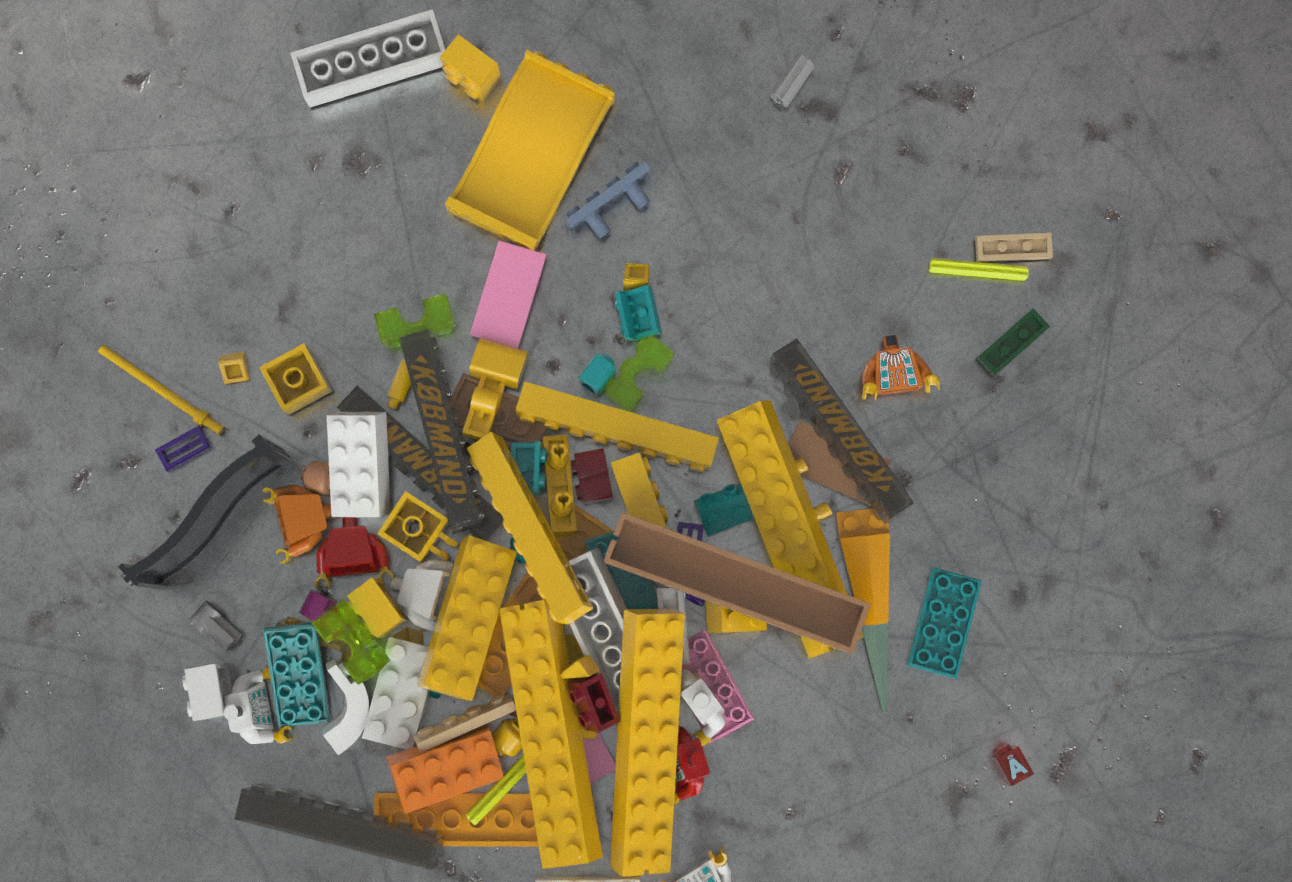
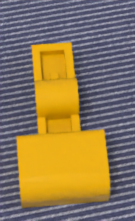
(496, 368)

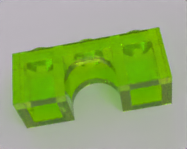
(436, 318)
(650, 355)
(343, 624)

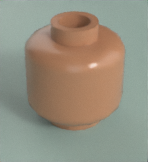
(316, 477)

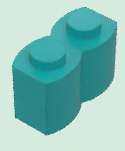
(597, 373)

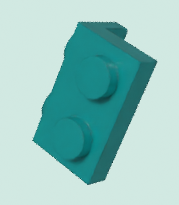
(638, 313)
(529, 461)
(723, 509)

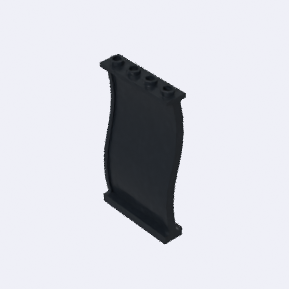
(208, 514)

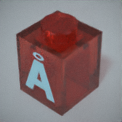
(1012, 764)

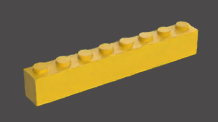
(616, 426)
(529, 529)

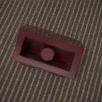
(593, 702)

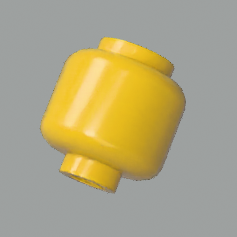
(507, 738)

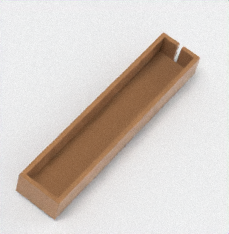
(737, 583)

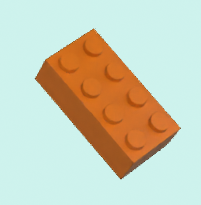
(444, 769)

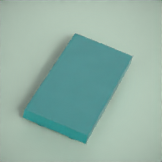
(634, 590)
(944, 622)
(297, 674)

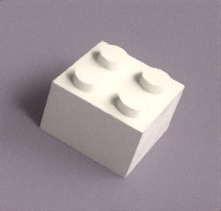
(207, 690)

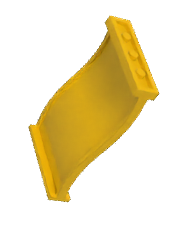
(531, 150)

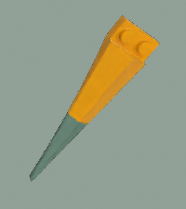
(867, 559)

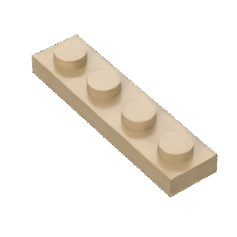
(456, 726)

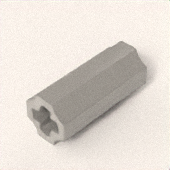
(792, 80)

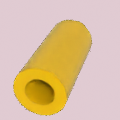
(399, 386)

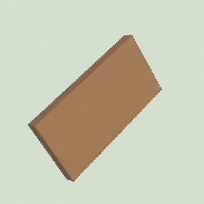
(505, 421)
(821, 465)

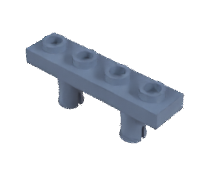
(627, 184)

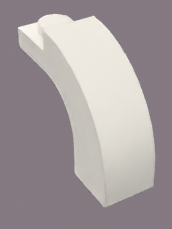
(351, 721)

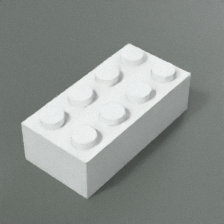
(358, 464)
(398, 702)

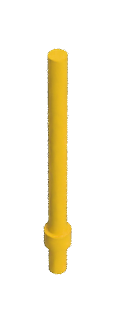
(199, 416)

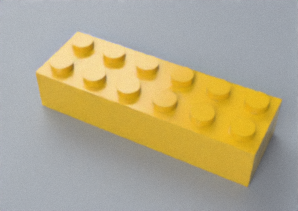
(467, 618)

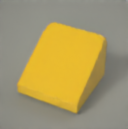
(635, 276)
(233, 367)
(581, 668)

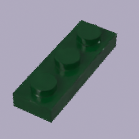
(1013, 342)

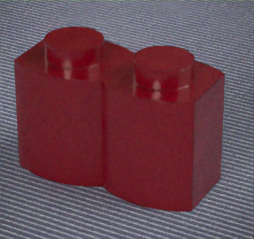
(593, 476)

